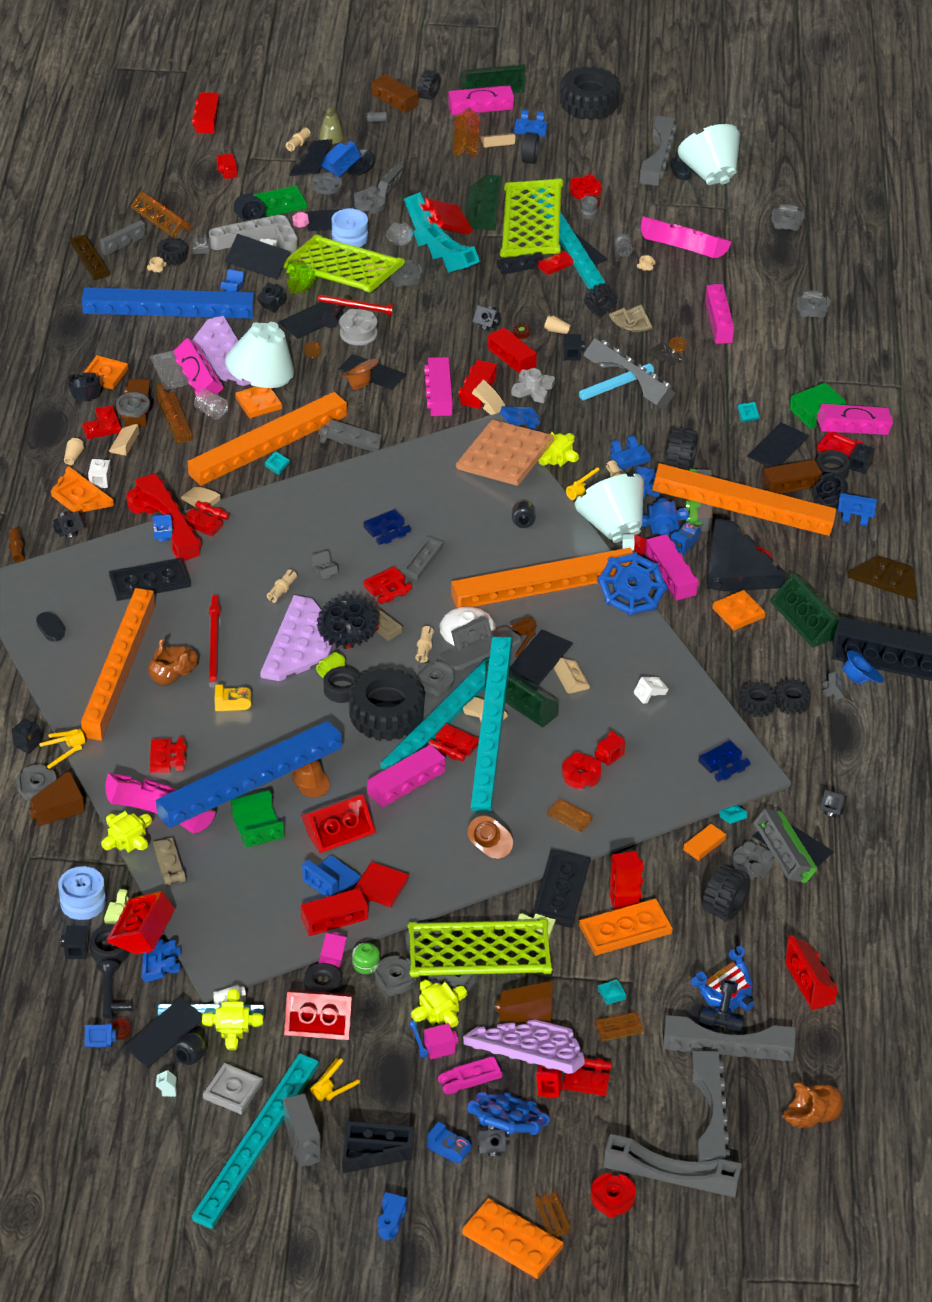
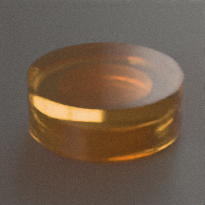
(677, 344)
(312, 349)

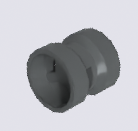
(589, 206)
(623, 245)

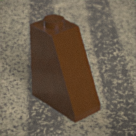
(57, 801)
(526, 1003)

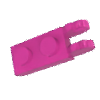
(470, 1075)

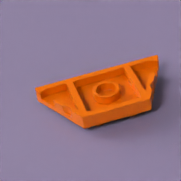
(79, 494)

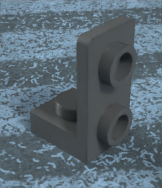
(453, 981)

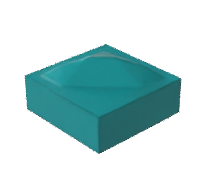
(748, 412)
(277, 463)
(733, 814)
(611, 992)

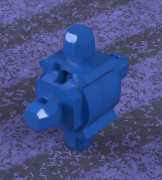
(664, 517)

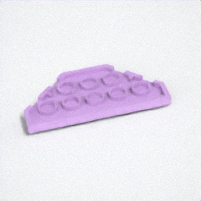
(215, 341)
(297, 641)
(532, 1042)

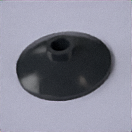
(363, 163)

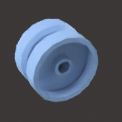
(350, 227)
(82, 893)

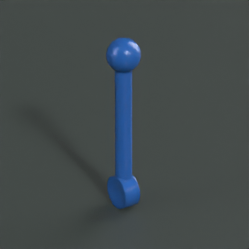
(423, 1052)

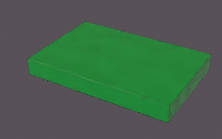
(282, 200)

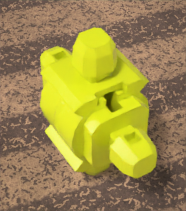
(560, 450)
(126, 832)
(438, 1003)
(232, 1019)

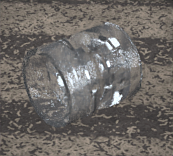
(211, 404)

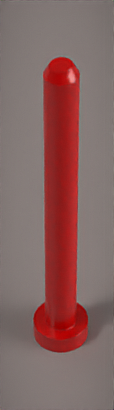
(357, 304)

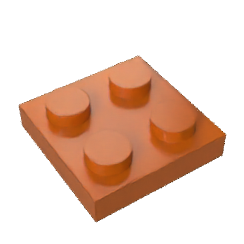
(109, 369)
(258, 401)
(738, 610)

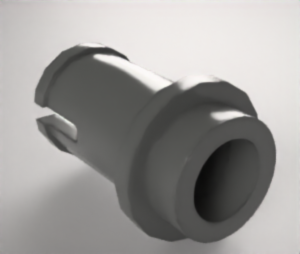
(376, 117)

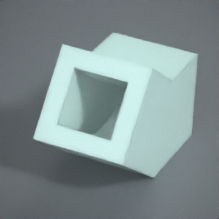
(628, 541)
(167, 1083)

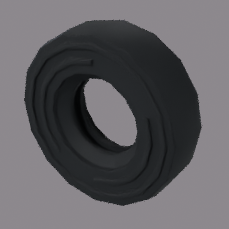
(323, 969)

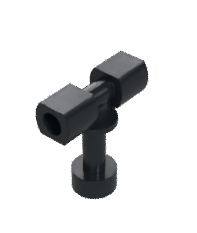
(723, 1015)

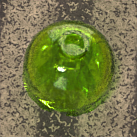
(300, 276)

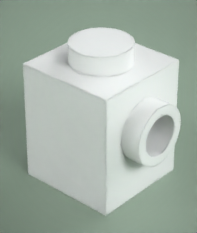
(99, 473)

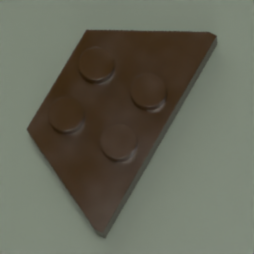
(887, 575)

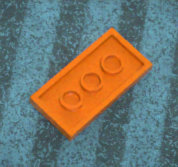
(625, 927)
(512, 1238)

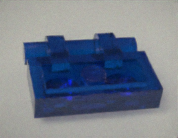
(386, 522)
(720, 757)

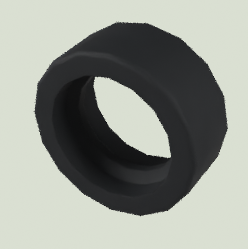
(530, 147)
(834, 457)
(339, 674)
(99, 955)

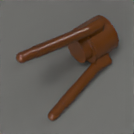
(524, 627)

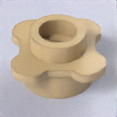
(646, 263)
(156, 264)

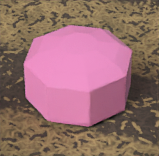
(300, 219)

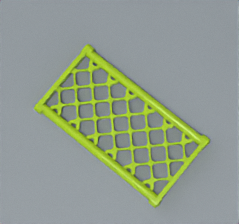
(551, 186)
(394, 263)
(470, 967)

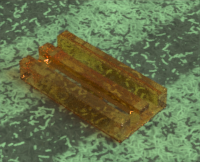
(571, 813)
(619, 1030)
(547, 1201)

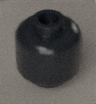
(523, 514)
(189, 1049)

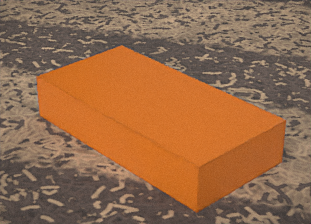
(704, 842)

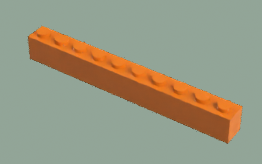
(266, 438)
(744, 499)
(533, 579)
(118, 664)

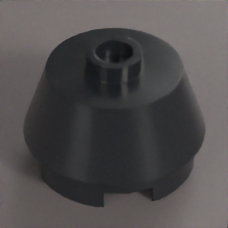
(85, 386)
(828, 490)

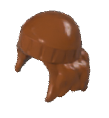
(171, 663)
(814, 1105)

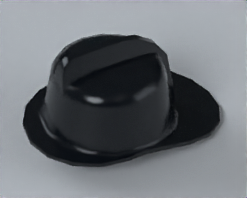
(249, 207)

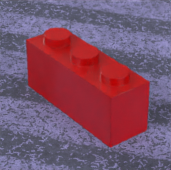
(206, 112)
(512, 350)
(480, 371)
(625, 879)
(334, 912)

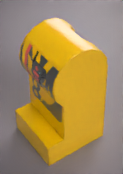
(232, 699)

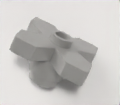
(534, 384)

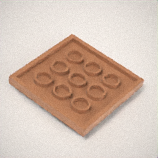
(505, 452)

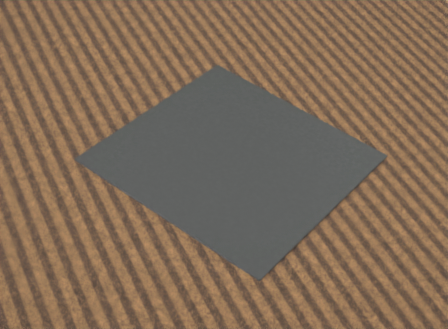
(243, 904)

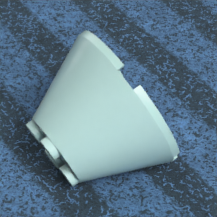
(712, 153)
(261, 357)
(614, 506)

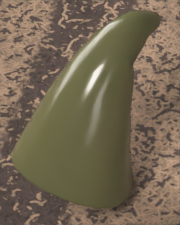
(331, 127)

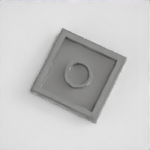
(232, 1088)

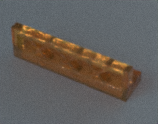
(466, 133)
(163, 211)
(173, 415)

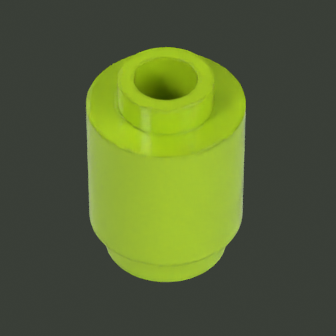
(331, 661)

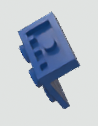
(341, 158)
(329, 877)

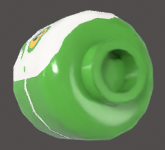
(365, 958)

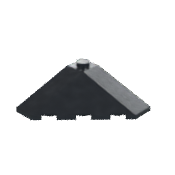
(738, 563)

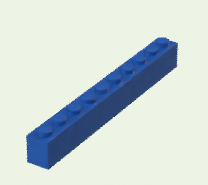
(168, 303)
(248, 774)

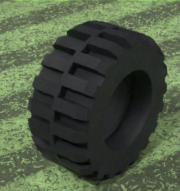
(589, 92)
(386, 721)

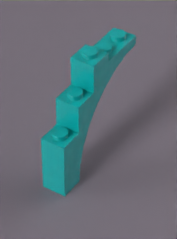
(440, 244)

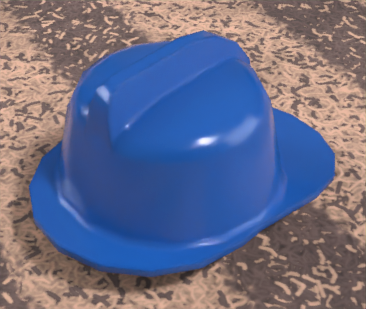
(860, 670)

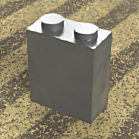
(301, 1130)

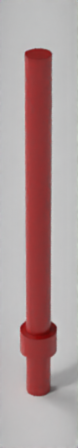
(214, 612)

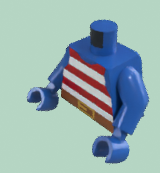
(736, 972)

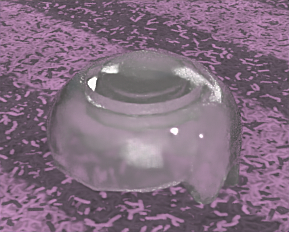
(400, 234)

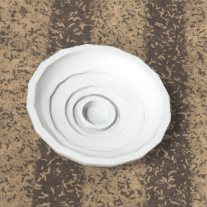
(460, 617)

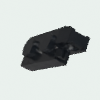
(519, 263)

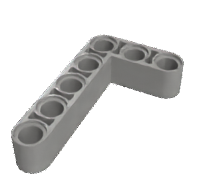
(263, 228)

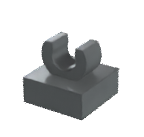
(201, 245)
(834, 686)

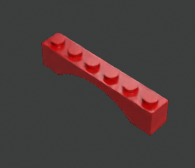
(153, 494)

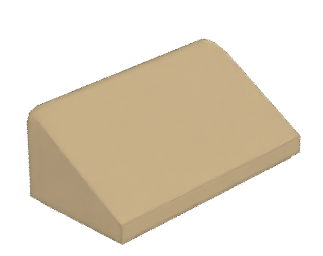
(498, 140)
(125, 440)
(571, 676)

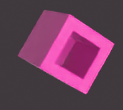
(332, 949)
(440, 1041)

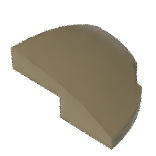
(632, 319)

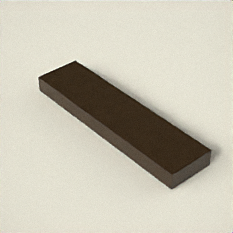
(89, 257)

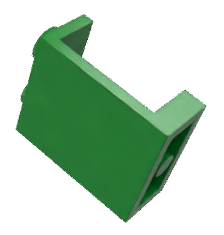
(807, 403)
(256, 819)

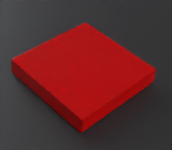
(382, 884)

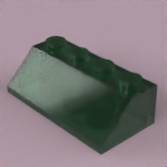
(494, 77)
(484, 202)
(806, 611)
(529, 699)

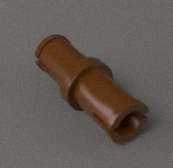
(16, 545)

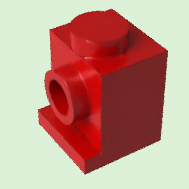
(227, 165)
(610, 748)
(549, 1082)

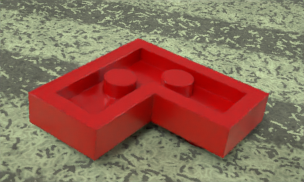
(105, 425)

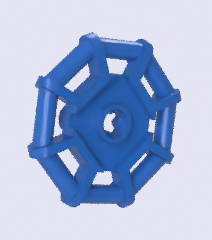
(630, 593)
(508, 1113)

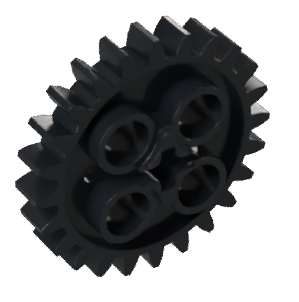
(348, 621)

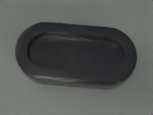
(680, 169)
(50, 626)

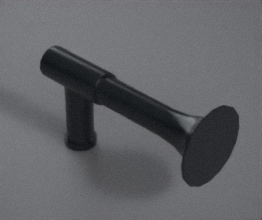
(330, 319)
(108, 968)

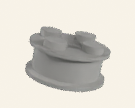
(358, 327)

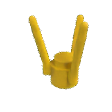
(577, 488)
(73, 738)
(324, 1086)

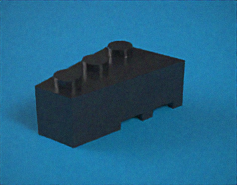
(375, 1145)

